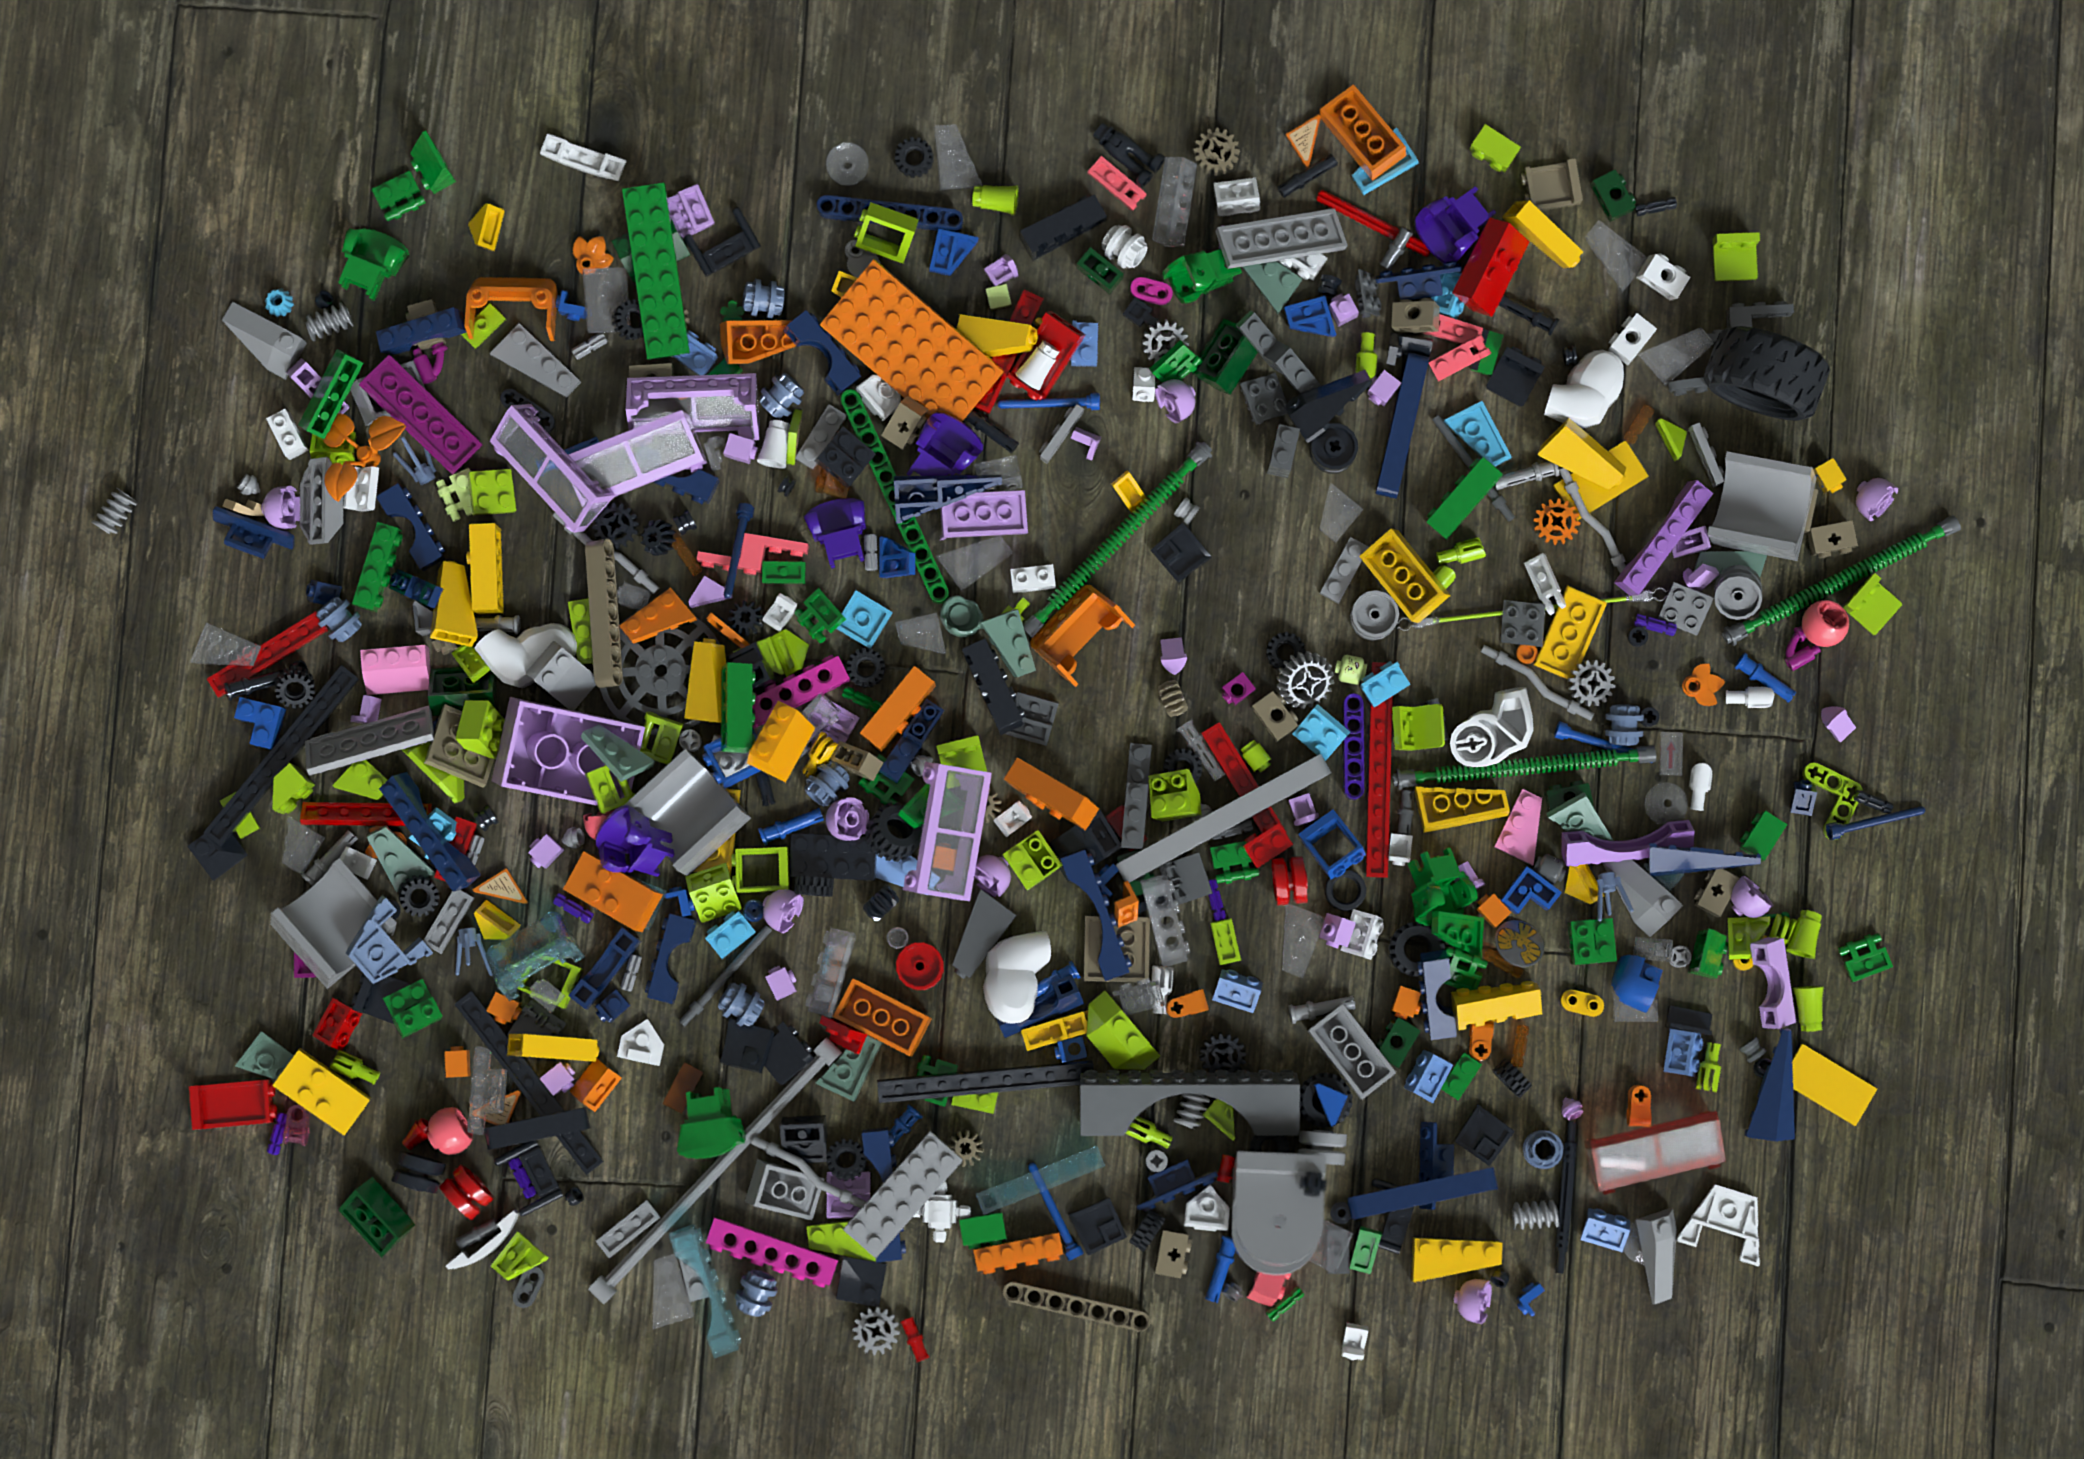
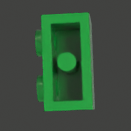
(1762, 835)
(983, 1229)

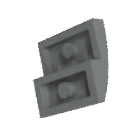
(1038, 717)

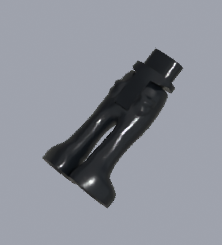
(1119, 146)

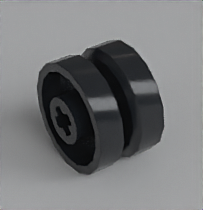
(1340, 460)
(417, 1176)

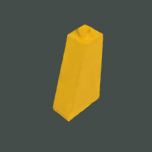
(1543, 233)
(997, 336)
(1582, 455)
(453, 615)
(705, 682)
(552, 1047)

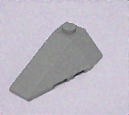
(268, 342)
(1649, 899)
(1658, 1246)

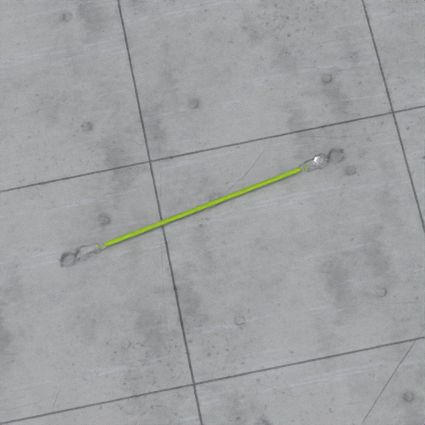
(1644, 596)

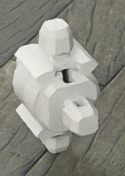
(941, 1212)

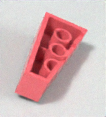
(1267, 1288)

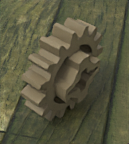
(1208, 153)

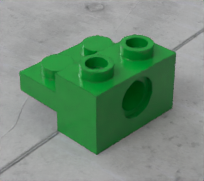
(1582, 944)
(416, 1017)

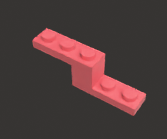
(753, 553)

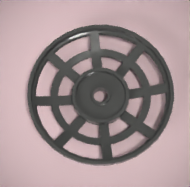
(653, 684)

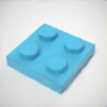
(864, 619)
(1321, 732)

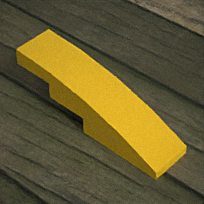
(1055, 1030)

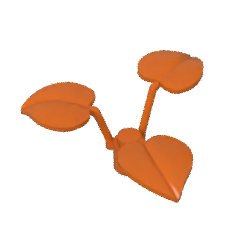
(383, 433)

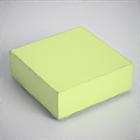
(998, 297)

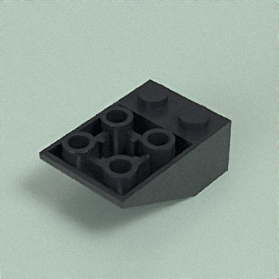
(1097, 839)

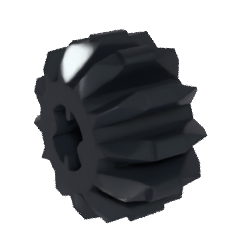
(658, 537)
(753, 618)
(881, 903)

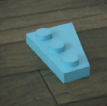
(1364, 182)
(1480, 433)

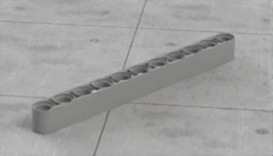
(1223, 818)

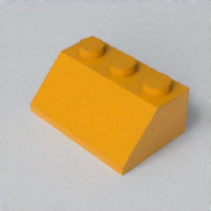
(781, 742)

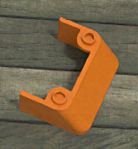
(539, 291)
(1074, 627)

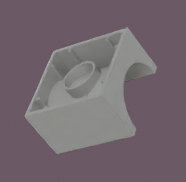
(1763, 506)
(690, 807)
(326, 921)

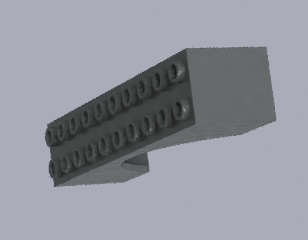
(1115, 1099)

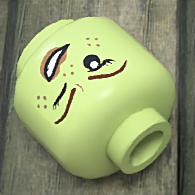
(1351, 669)

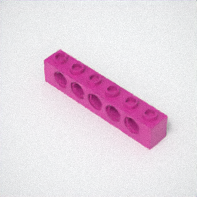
(838, 677)
(721, 1228)

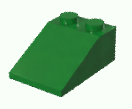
(431, 164)
(1708, 954)

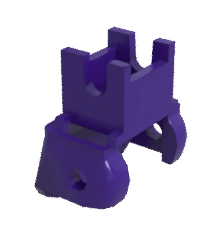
(1452, 229)
(948, 448)
(838, 527)
(631, 833)

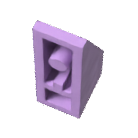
(308, 380)

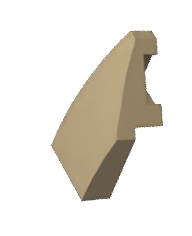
(252, 508)

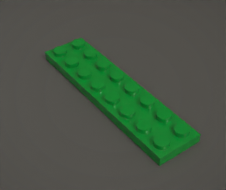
(656, 271)

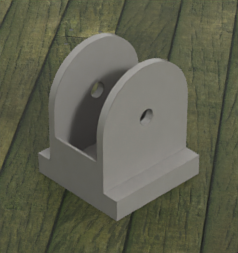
(1269, 1196)

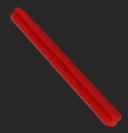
(1369, 221)

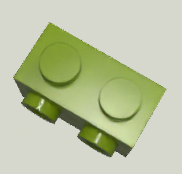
(1494, 149)

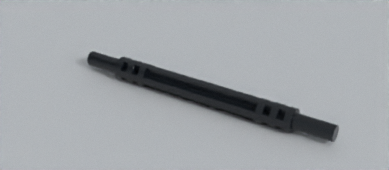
(1565, 1197)

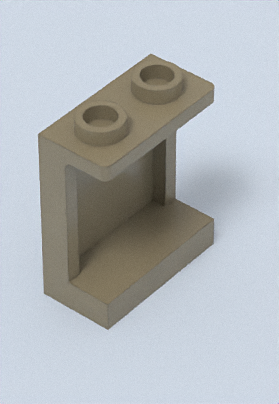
(1552, 185)

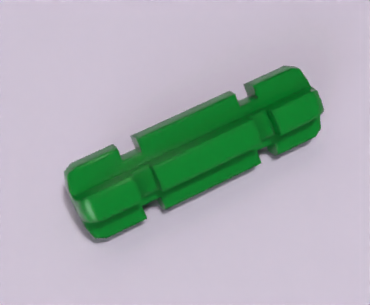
(861, 699)
(1285, 1303)

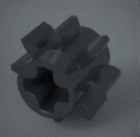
(1312, 1184)

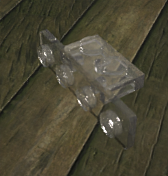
(486, 1091)

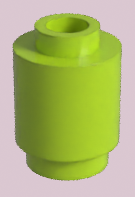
(1256, 756)

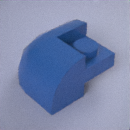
(1636, 982)

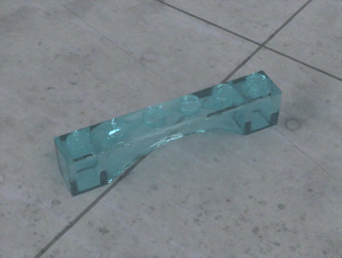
(1040, 1180)
(689, 1249)

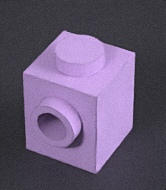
(1343, 309)
(1383, 388)
(740, 448)
(544, 851)
(1336, 930)
(781, 982)
(559, 1078)

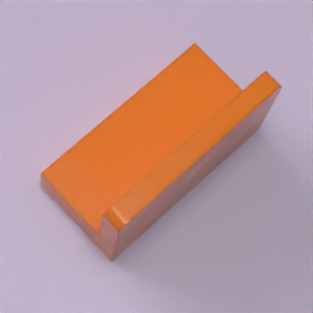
(1127, 908)
(595, 1085)

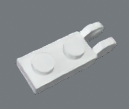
(1544, 582)

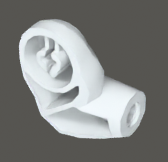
(1589, 390)
(512, 657)
(1494, 733)
(1011, 977)

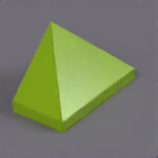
(1672, 436)
(790, 651)

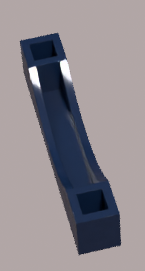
(406, 801)
(1110, 958)
(878, 1150)

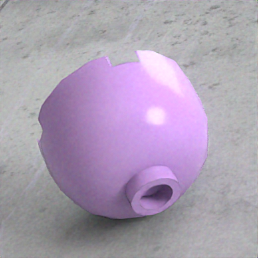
(1177, 399)
(1874, 497)
(281, 507)
(847, 819)
(992, 874)
(1749, 899)
(781, 908)
(1473, 1300)

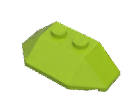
(448, 783)
(1117, 1035)

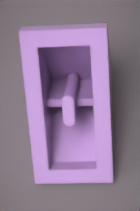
(1692, 542)
(707, 593)

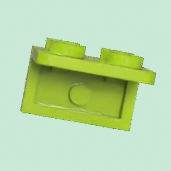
(1418, 727)

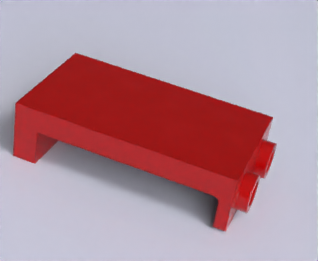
(1061, 336)
(232, 1104)

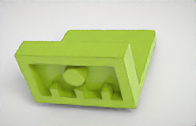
(1735, 256)
(1872, 605)
(963, 754)
(713, 892)

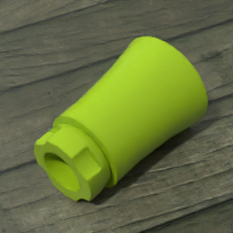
(996, 198)
(1805, 935)
(1809, 1007)

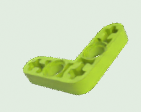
(1840, 791)

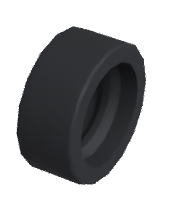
(1351, 905)

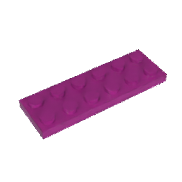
(421, 413)

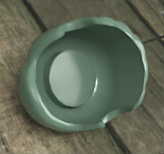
(961, 616)

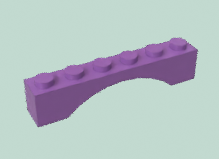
(1648, 560)
(1583, 848)

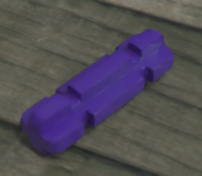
(1655, 625)
(1216, 902)
(573, 908)
(277, 1134)
(522, 1177)

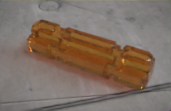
(1638, 424)
(687, 556)
(1490, 955)
(1520, 1046)

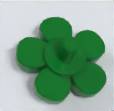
(732, 312)

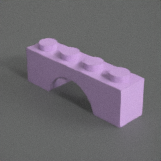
(1778, 1006)

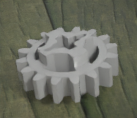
(1170, 336)
(1590, 691)
(889, 1337)

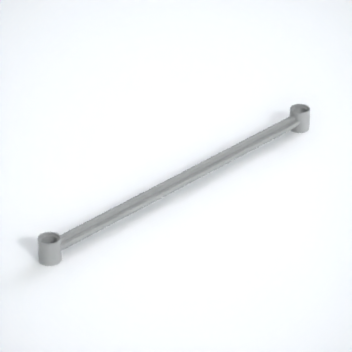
(605, 1288)

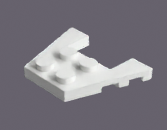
(1730, 1213)

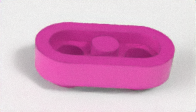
(1151, 291)

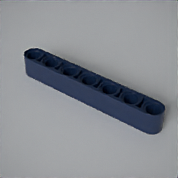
(860, 204)
(1402, 425)
(1422, 1193)

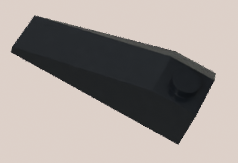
(1319, 405)

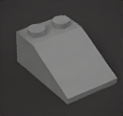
(368, 406)
(562, 676)
(782, 1190)

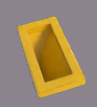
(486, 226)
(1128, 491)
(1582, 884)
(494, 922)

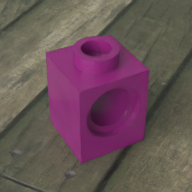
(1242, 681)

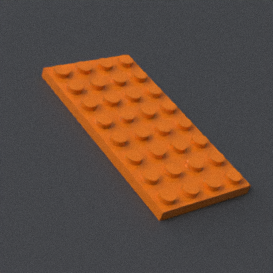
(910, 344)

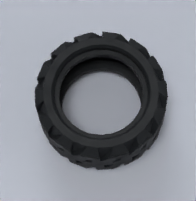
(1766, 373)

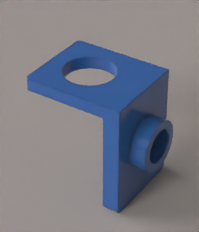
(1062, 1049)

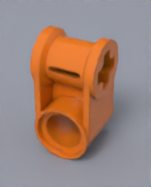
(1191, 1004)
(1481, 1036)
(1639, 1109)

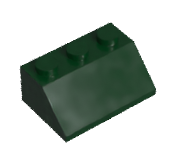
(623, 248)
(1225, 358)
(454, 686)
(376, 1216)

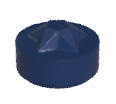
(753, 910)

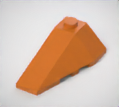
(753, 340)

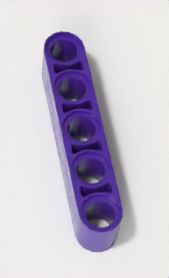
(1348, 756)

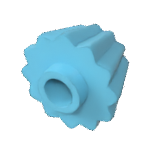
(284, 307)

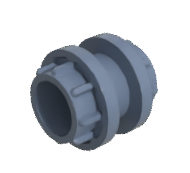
(763, 298)
(781, 395)
(339, 619)
(1624, 724)
(827, 783)
(741, 1004)
(1555, 1145)
(757, 1289)

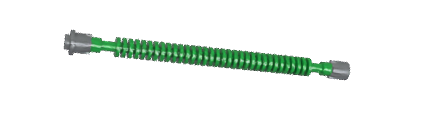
(1195, 458)
(1840, 580)
(1410, 778)

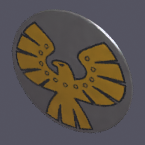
(1519, 943)

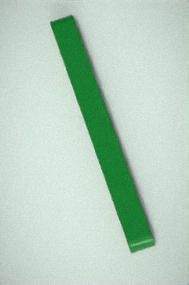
(887, 488)

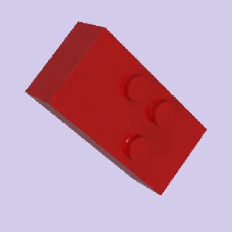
(1490, 267)

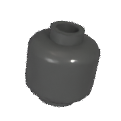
(1550, 868)

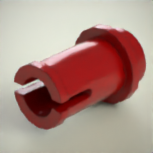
(1225, 1169)

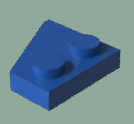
(950, 251)
(1311, 317)
(895, 559)

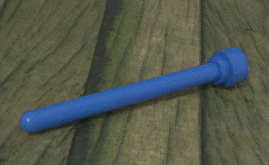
(1091, 401)
(1563, 731)
(1072, 1249)

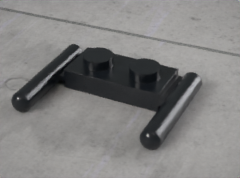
(727, 251)
(539, 1173)
(1395, 1225)

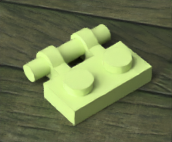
(461, 487)

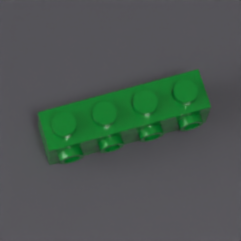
(330, 394)
(1464, 498)
(377, 567)
(737, 707)

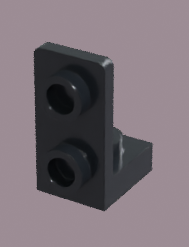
(1402, 344)

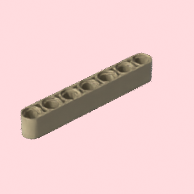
(603, 613)
(1067, 1299)

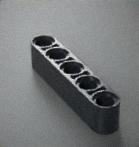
(536, 1128)

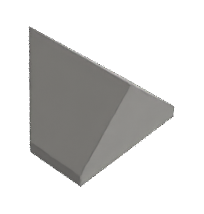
(422, 619)

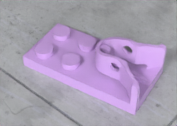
(985, 515)

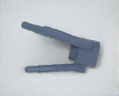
(423, 473)
(1606, 884)
(467, 939)

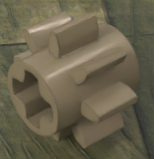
(444, 647)

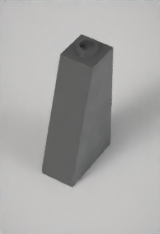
(982, 932)

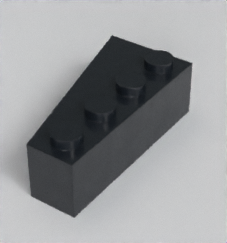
(1062, 226)
(993, 686)

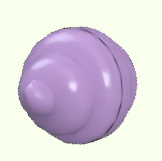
(1571, 1109)

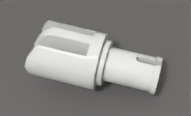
(1752, 697)
(1700, 784)
(1165, 978)

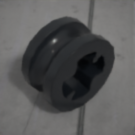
(1569, 355)
(786, 486)
(1643, 632)
(1654, 712)

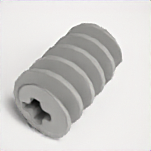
(328, 321)
(114, 512)
(1191, 1110)
(1532, 1214)

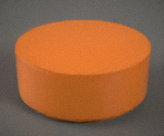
(1526, 654)

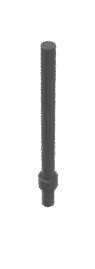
(1498, 501)
(697, 1006)

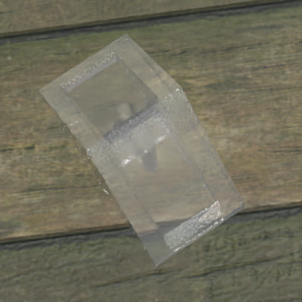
(1653, 949)

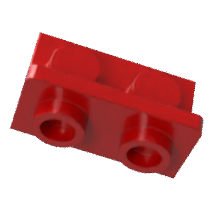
(1267, 845)
(337, 1024)
(844, 1034)

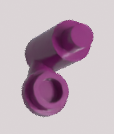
(423, 365)
(1801, 657)

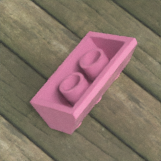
(396, 669)

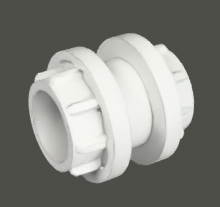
(1127, 248)

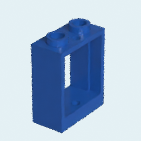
(718, 775)
(1320, 829)

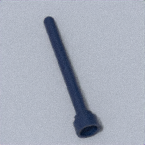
(744, 513)
(1836, 830)

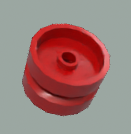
(1292, 880)
(911, 975)
(466, 1192)

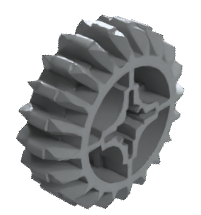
(1299, 677)

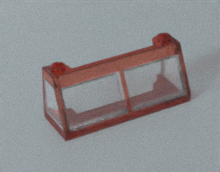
(1655, 1151)

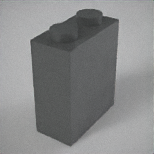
(1283, 451)

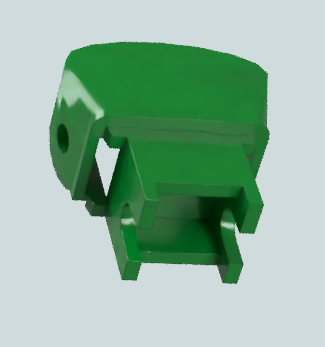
(370, 259)
(1210, 274)
(1434, 887)
(709, 1126)

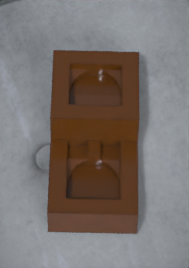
(684, 1082)

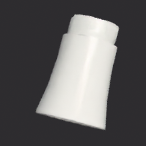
(1038, 365)
(775, 445)

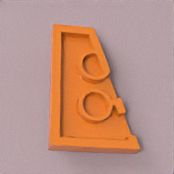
(659, 615)

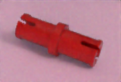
(914, 1339)

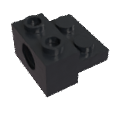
(845, 457)
(753, 655)
(805, 1137)

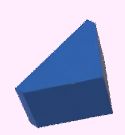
(1331, 1102)

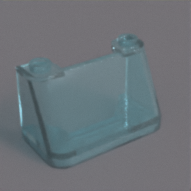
(531, 951)

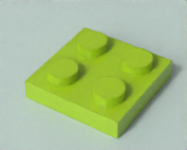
(491, 492)

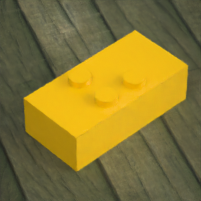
(486, 568)
(1404, 575)
(322, 1091)

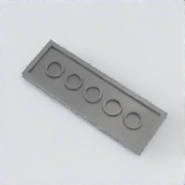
(1281, 238)
(369, 740)
(902, 1194)

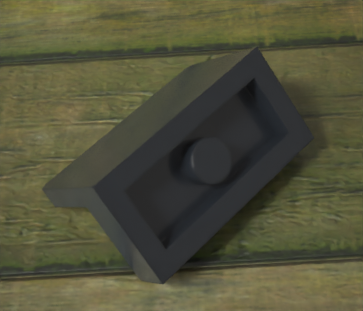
(1689, 1020)

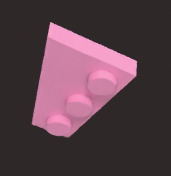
(1521, 828)

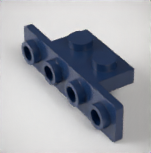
(1420, 282)
(251, 535)
(1435, 1158)
(1172, 1181)

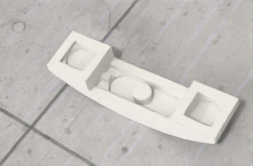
(582, 158)
(505, 1225)

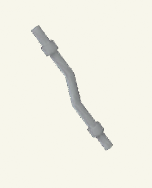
(1572, 489)
(639, 575)
(1571, 706)
(773, 1149)

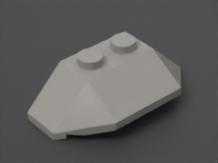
(319, 512)

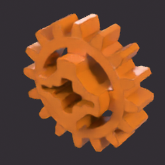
(1565, 532)

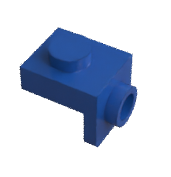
(572, 312)
(1106, 874)
(686, 903)
(1530, 1292)

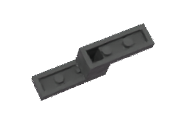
(1742, 315)
(1277, 354)
(1136, 796)

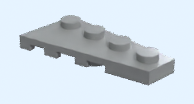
(530, 357)

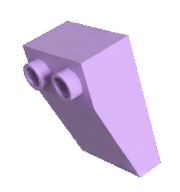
(545, 750)

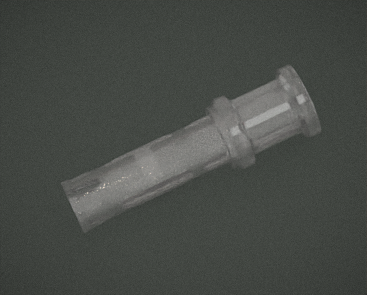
(1215, 772)

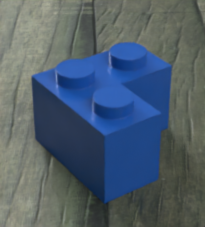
(266, 721)
(1529, 886)

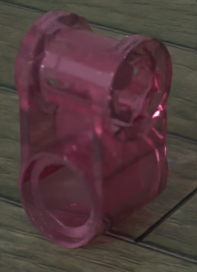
(297, 1127)

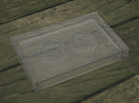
(603, 293)

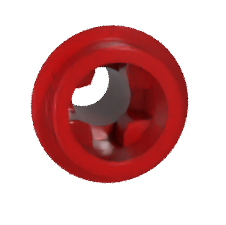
(417, 1134)

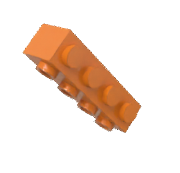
(1018, 1251)

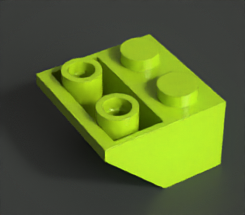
(480, 728)
(289, 787)
(1174, 796)
(1032, 860)

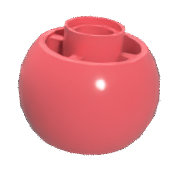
(1825, 623)
(449, 1131)

